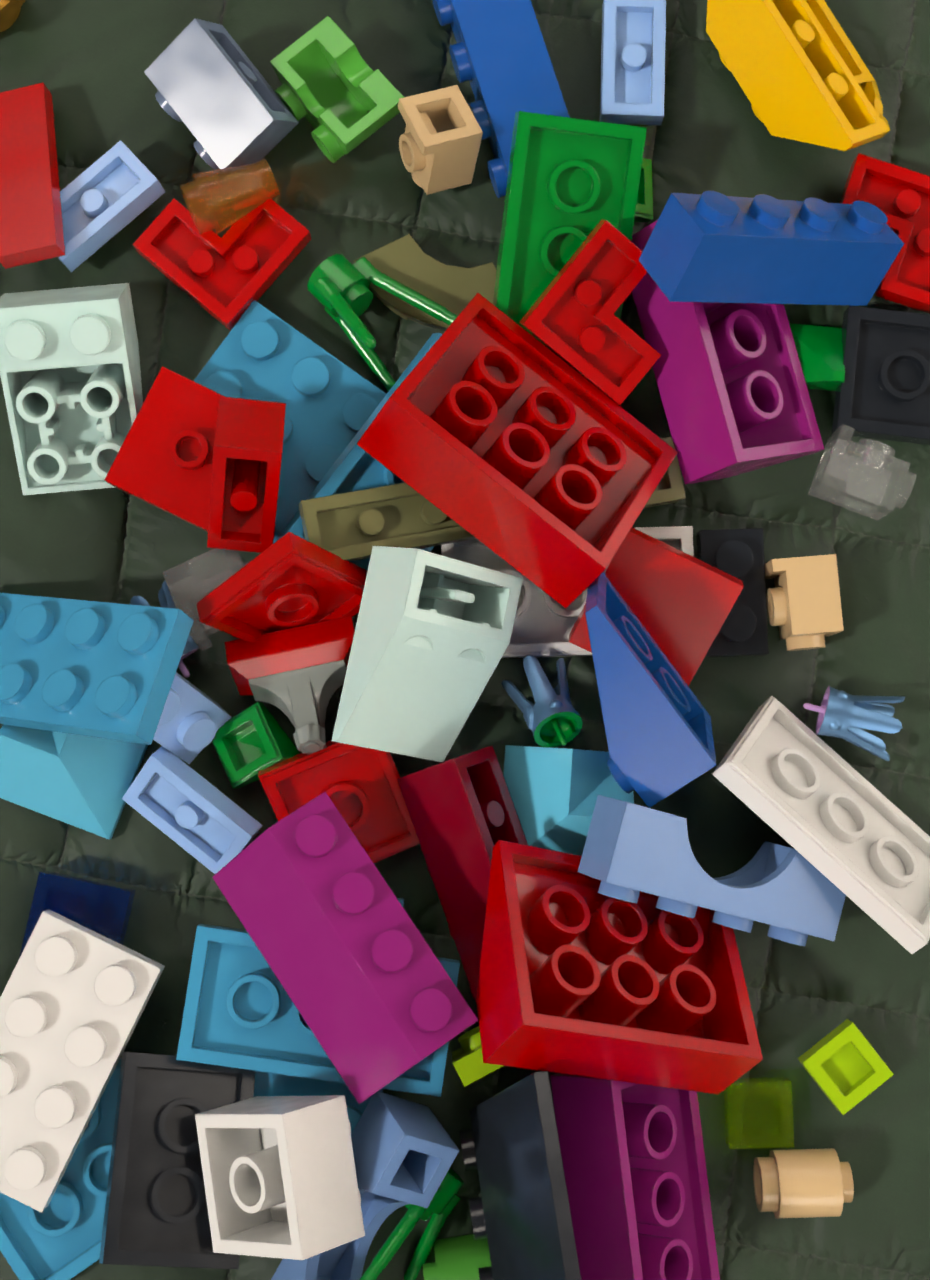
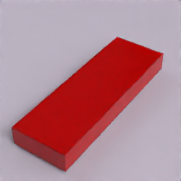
(29, 178)

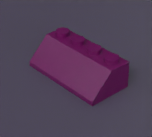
(726, 382)
(343, 947)
(635, 1180)

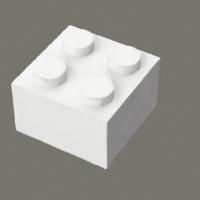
(280, 1176)

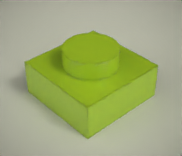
(469, 1058)
(845, 1066)

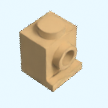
(439, 139)
(804, 600)

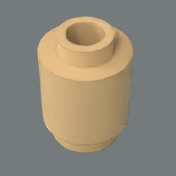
(802, 1183)

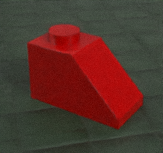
(245, 474)

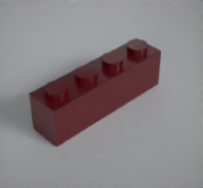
(458, 818)

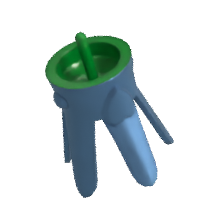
(552, 715)

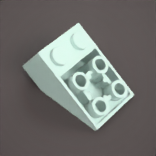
(69, 383)
(422, 650)

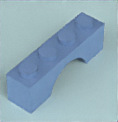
(651, 853)
(398, 1162)

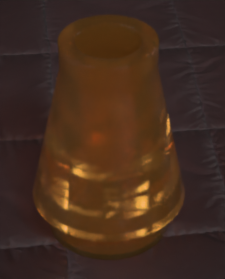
(228, 194)

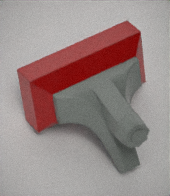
(296, 673)

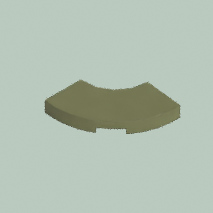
(442, 283)

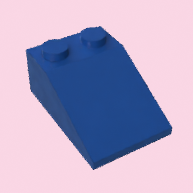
(651, 717)

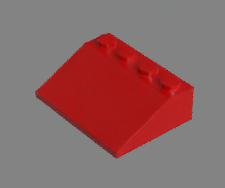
(520, 450)
(607, 981)

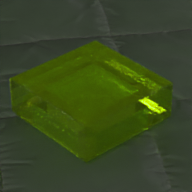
(759, 1113)

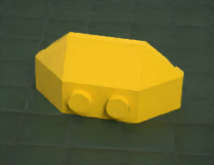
(798, 71)

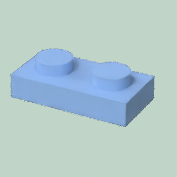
(633, 62)
(104, 202)
(188, 720)
(191, 810)

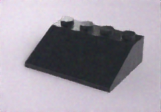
(521, 1185)

